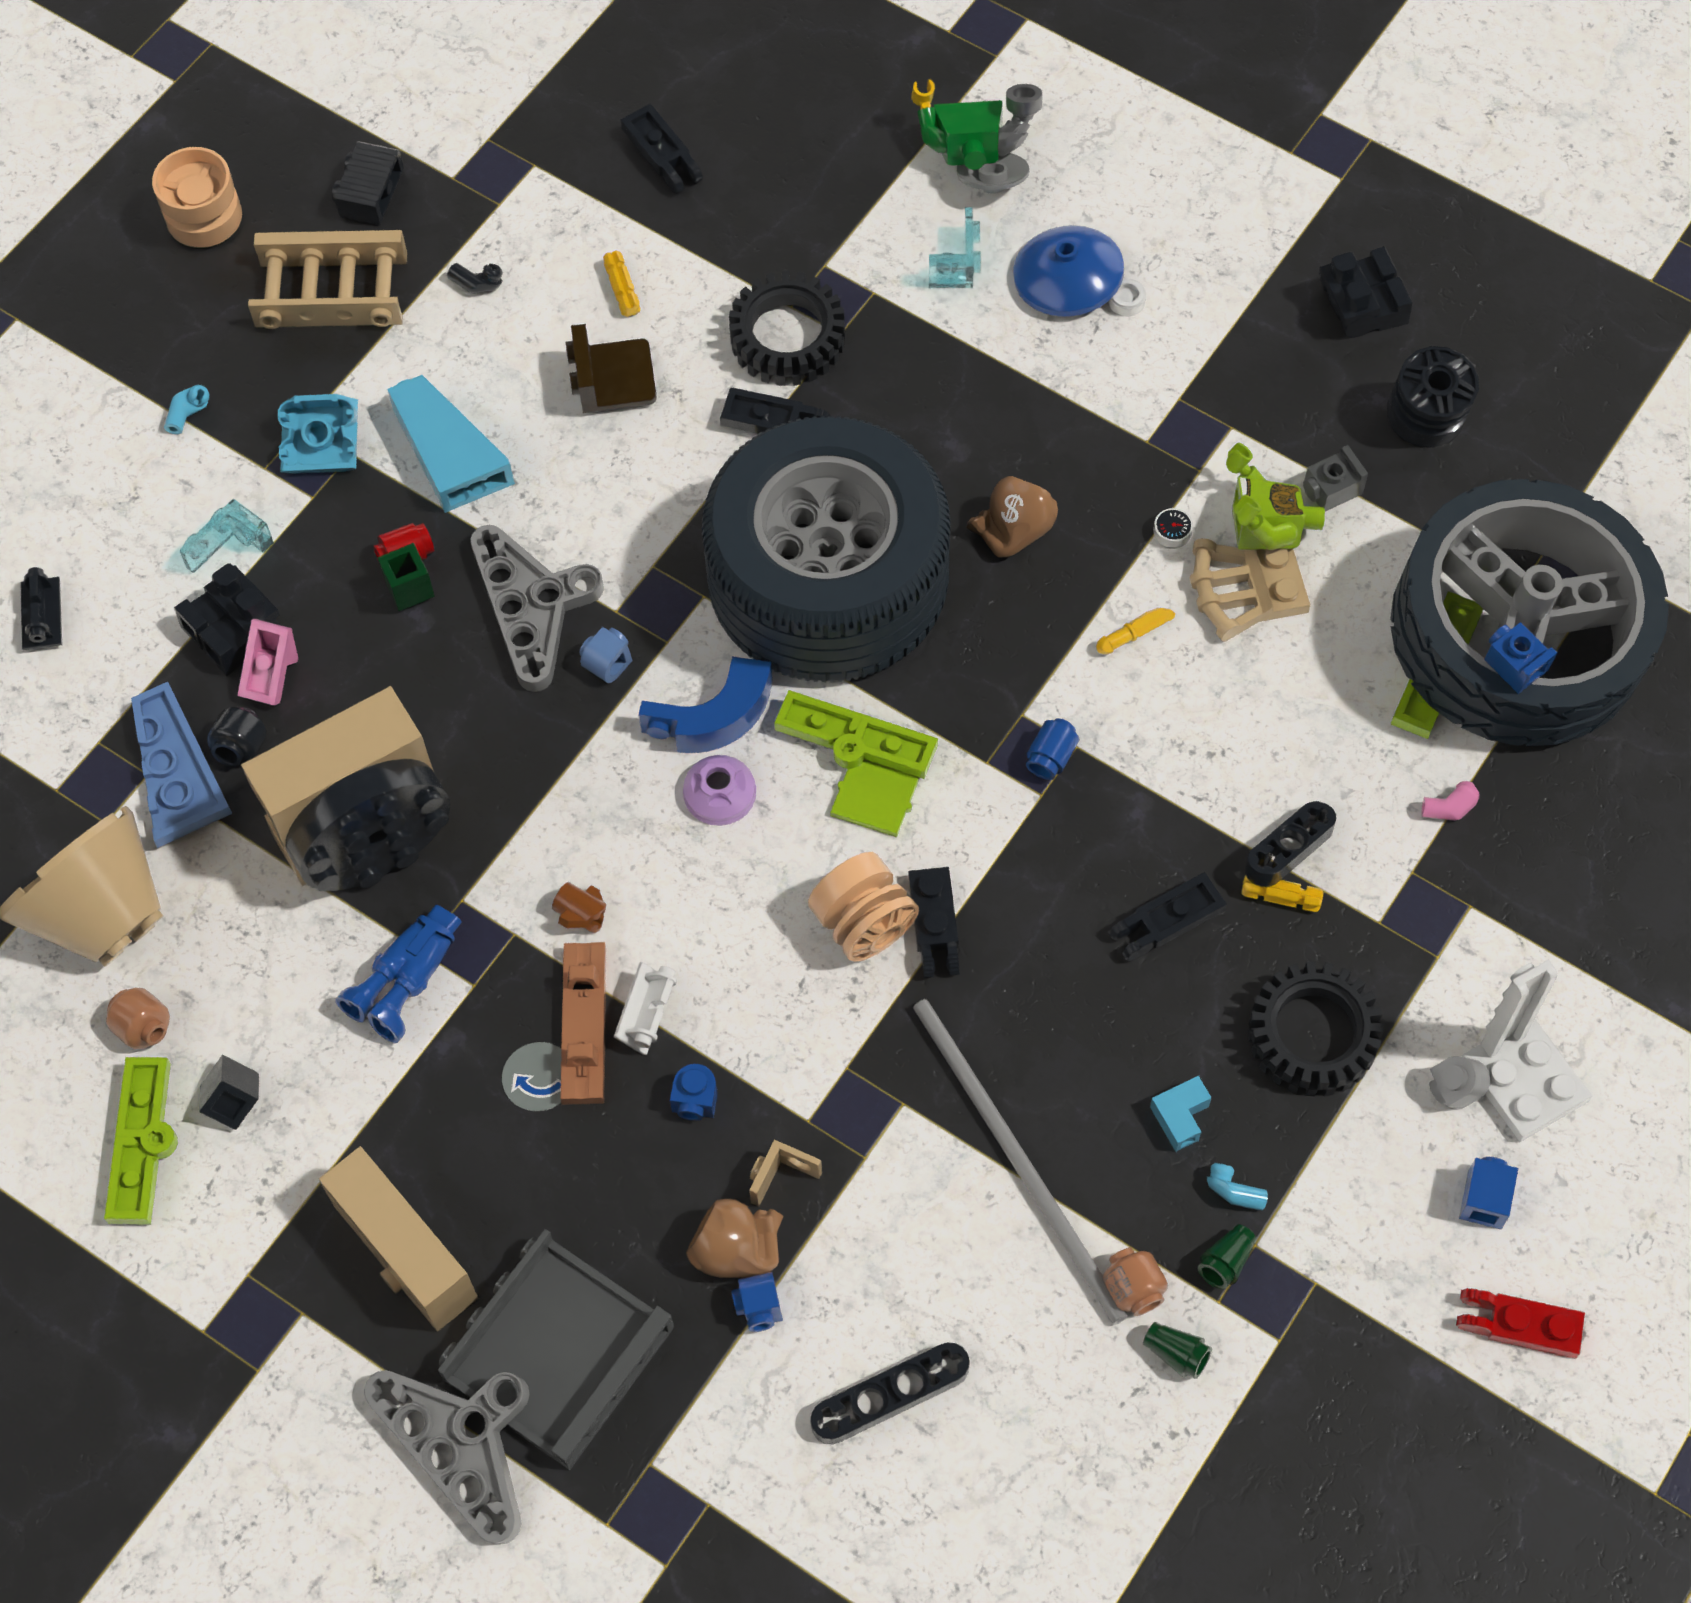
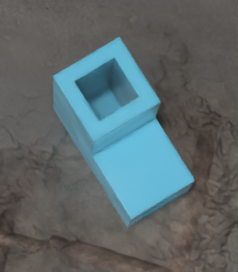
(1175, 1111)

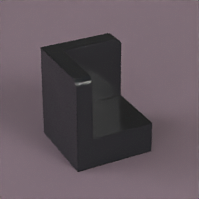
(229, 1092)

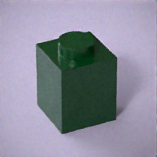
(406, 576)

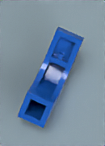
(718, 720)

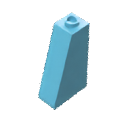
(450, 449)

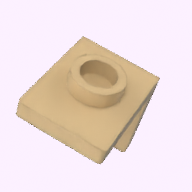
(766, 1167)

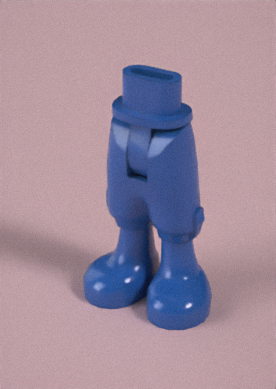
(408, 961)

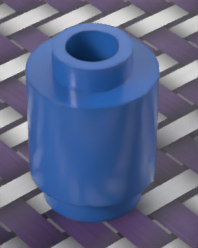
(1052, 748)

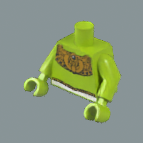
(1267, 511)

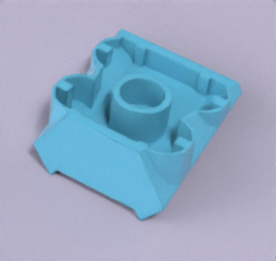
(318, 433)

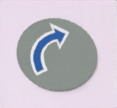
(534, 1076)

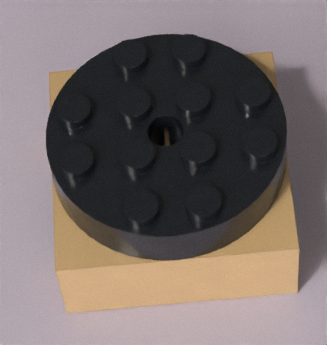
(351, 795)

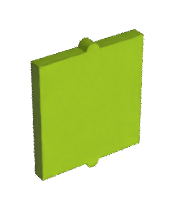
(875, 797)

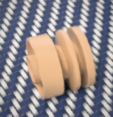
(863, 906)

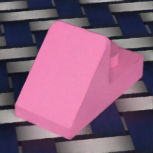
(265, 661)

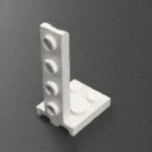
(1527, 1072)

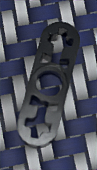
(1285, 858)

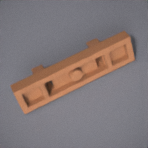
(583, 1024)

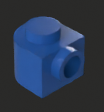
(694, 1092)
(758, 1301)

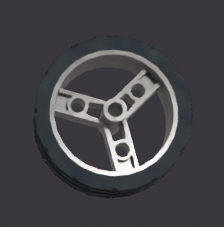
(1615, 587)

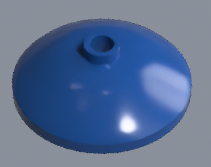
(1068, 270)

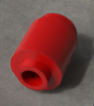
(404, 536)

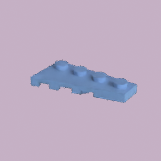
(176, 774)

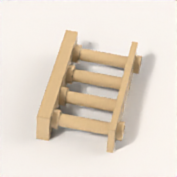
(328, 249)

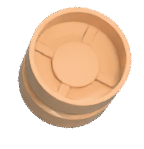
(197, 197)

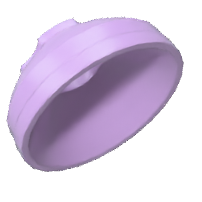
(721, 805)

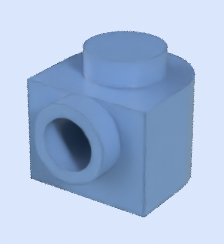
(606, 654)

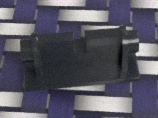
(40, 610)

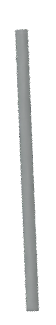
(1019, 1160)

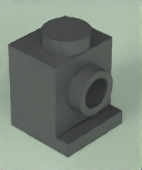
(1335, 479)

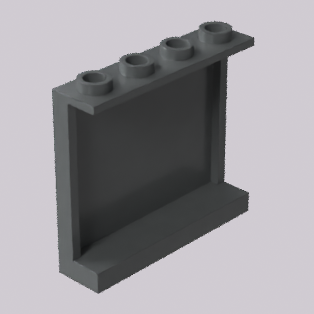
(564, 1334)

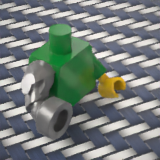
(975, 131)

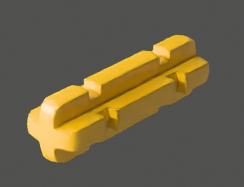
(621, 283)
(1286, 894)

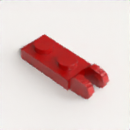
(1524, 1323)

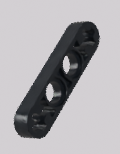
(893, 1399)

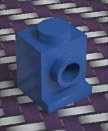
(1518, 656)

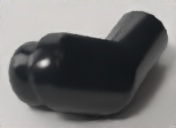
(485, 281)

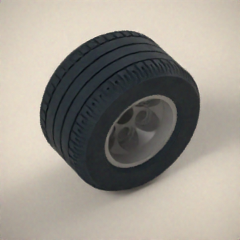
(835, 604)

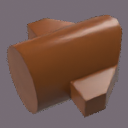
(579, 907)

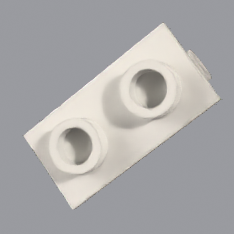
(644, 1007)

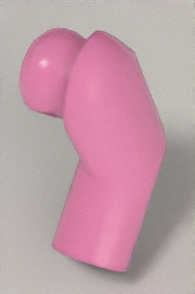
(1454, 806)

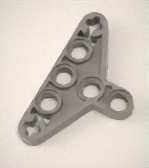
(536, 617)
(474, 1456)

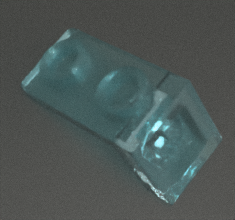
(957, 270)
(224, 523)

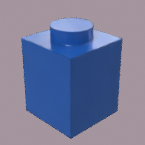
(1488, 1192)

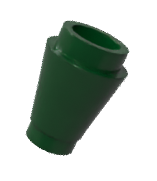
(1226, 1258)
(1178, 1349)

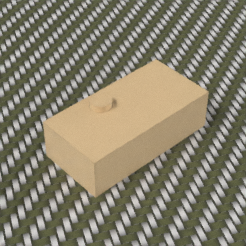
(399, 1239)

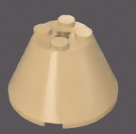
(91, 893)

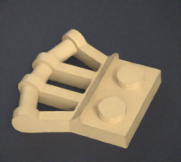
(1272, 580)

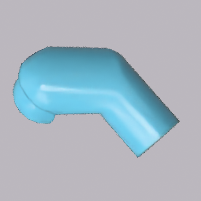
(183, 405)
(1233, 1192)

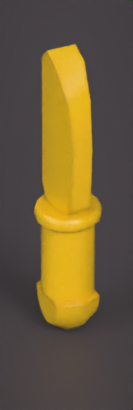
(1134, 629)

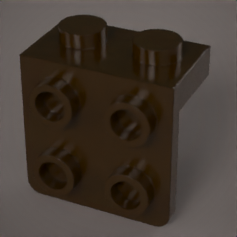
(610, 373)

